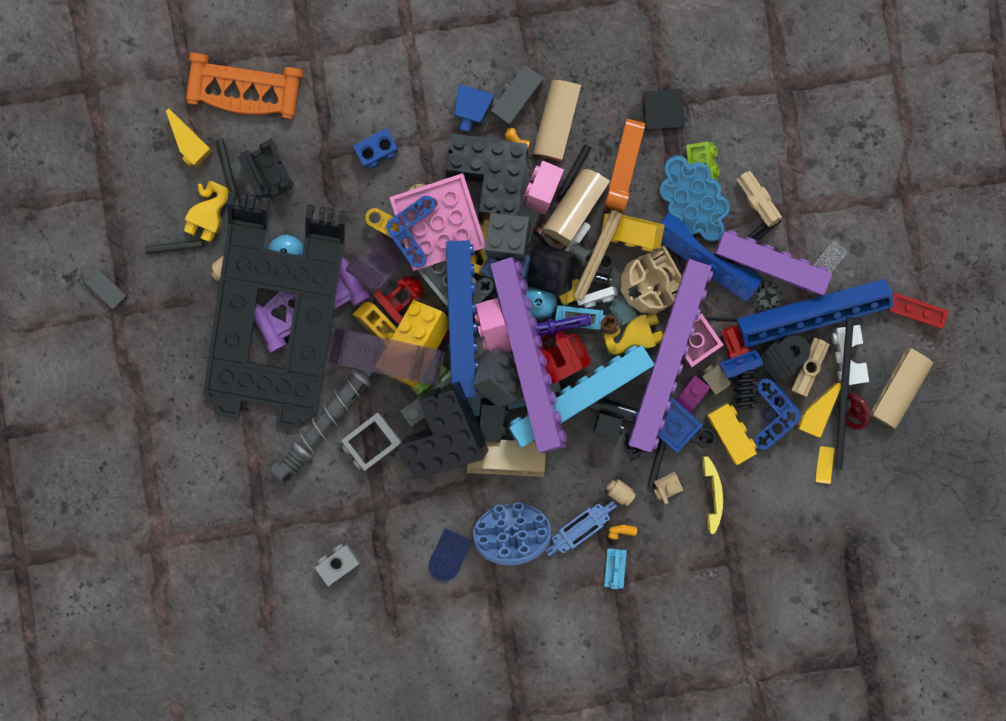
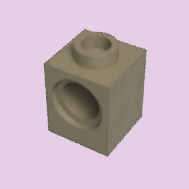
(715, 379)

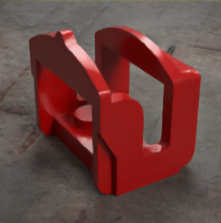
(566, 358)

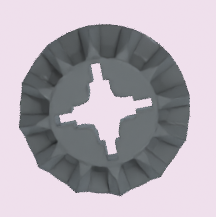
(763, 305)

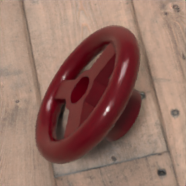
(858, 409)

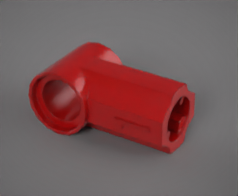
(733, 342)

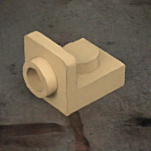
(667, 487)

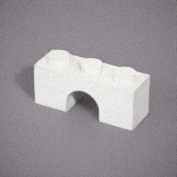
(859, 371)

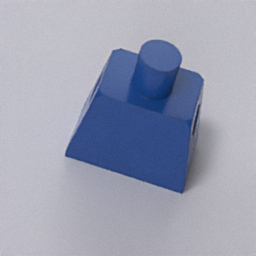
(471, 106)

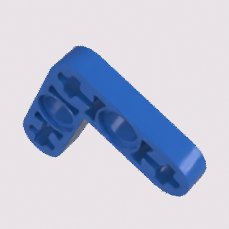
(404, 232)
(782, 411)

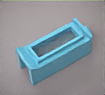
(595, 315)

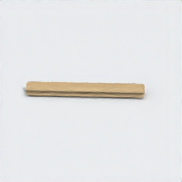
(597, 255)

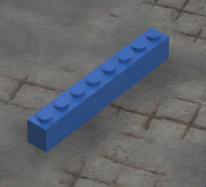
(815, 313)
(461, 314)

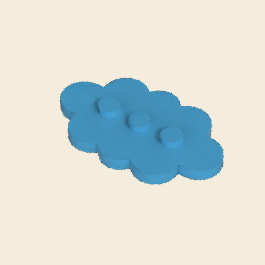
(694, 197)

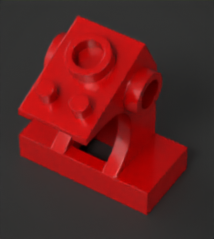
(412, 287)

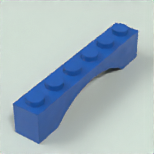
(735, 278)

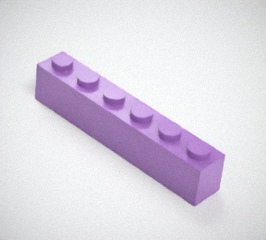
(771, 263)

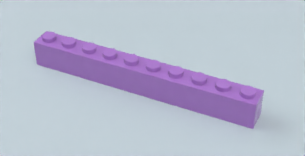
(528, 355)
(669, 355)

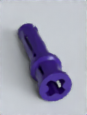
(551, 327)

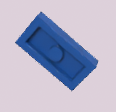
(741, 363)

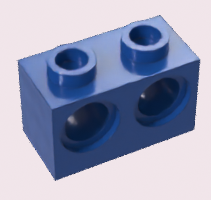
(373, 143)

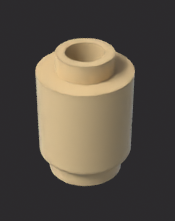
(620, 492)

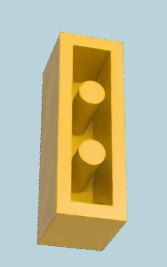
(637, 232)
(732, 433)

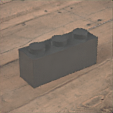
(516, 95)

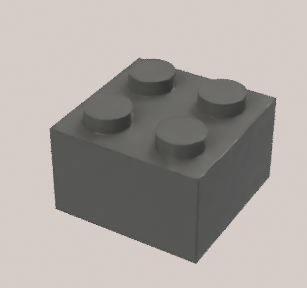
(508, 236)
(497, 378)

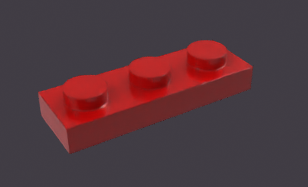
(918, 311)

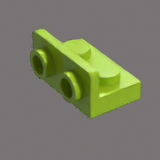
(706, 153)

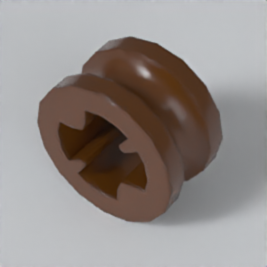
(615, 324)

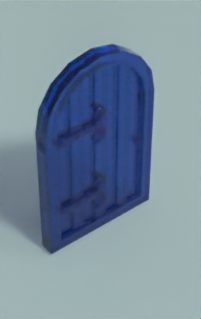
(448, 555)

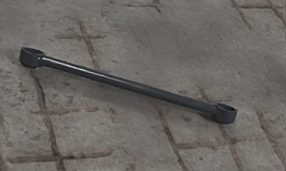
(627, 413)

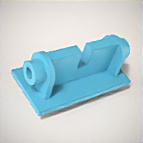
(615, 568)

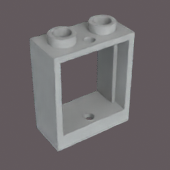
(388, 431)

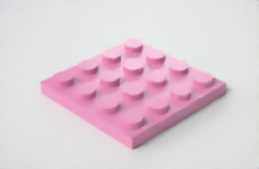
(450, 221)

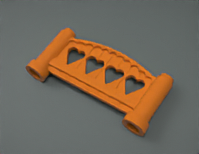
(284, 85)

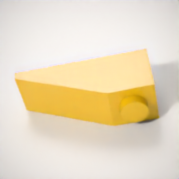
(189, 144)
(374, 320)
(817, 413)

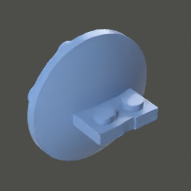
(512, 534)

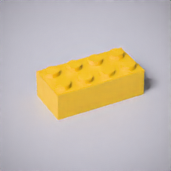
(422, 327)

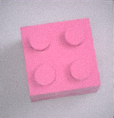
(541, 192)
(492, 326)
(702, 342)

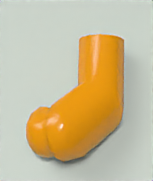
(511, 135)
(622, 529)

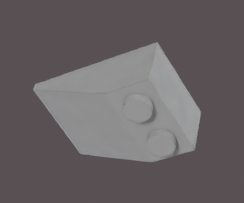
(437, 280)

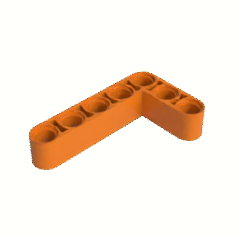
(624, 166)

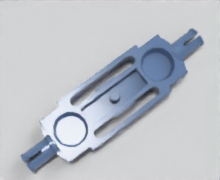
(564, 540)

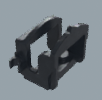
(271, 168)

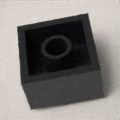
(551, 269)

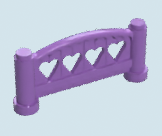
(276, 330)

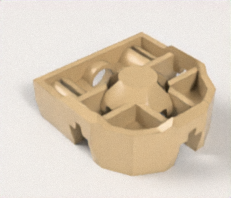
(648, 273)

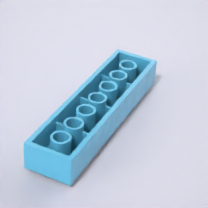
(589, 390)

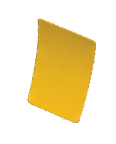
(825, 464)

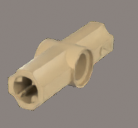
(759, 198)
(805, 379)

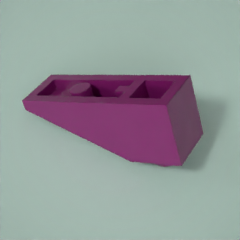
(692, 393)

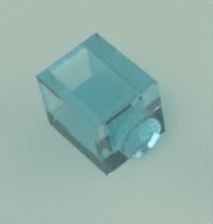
(622, 310)

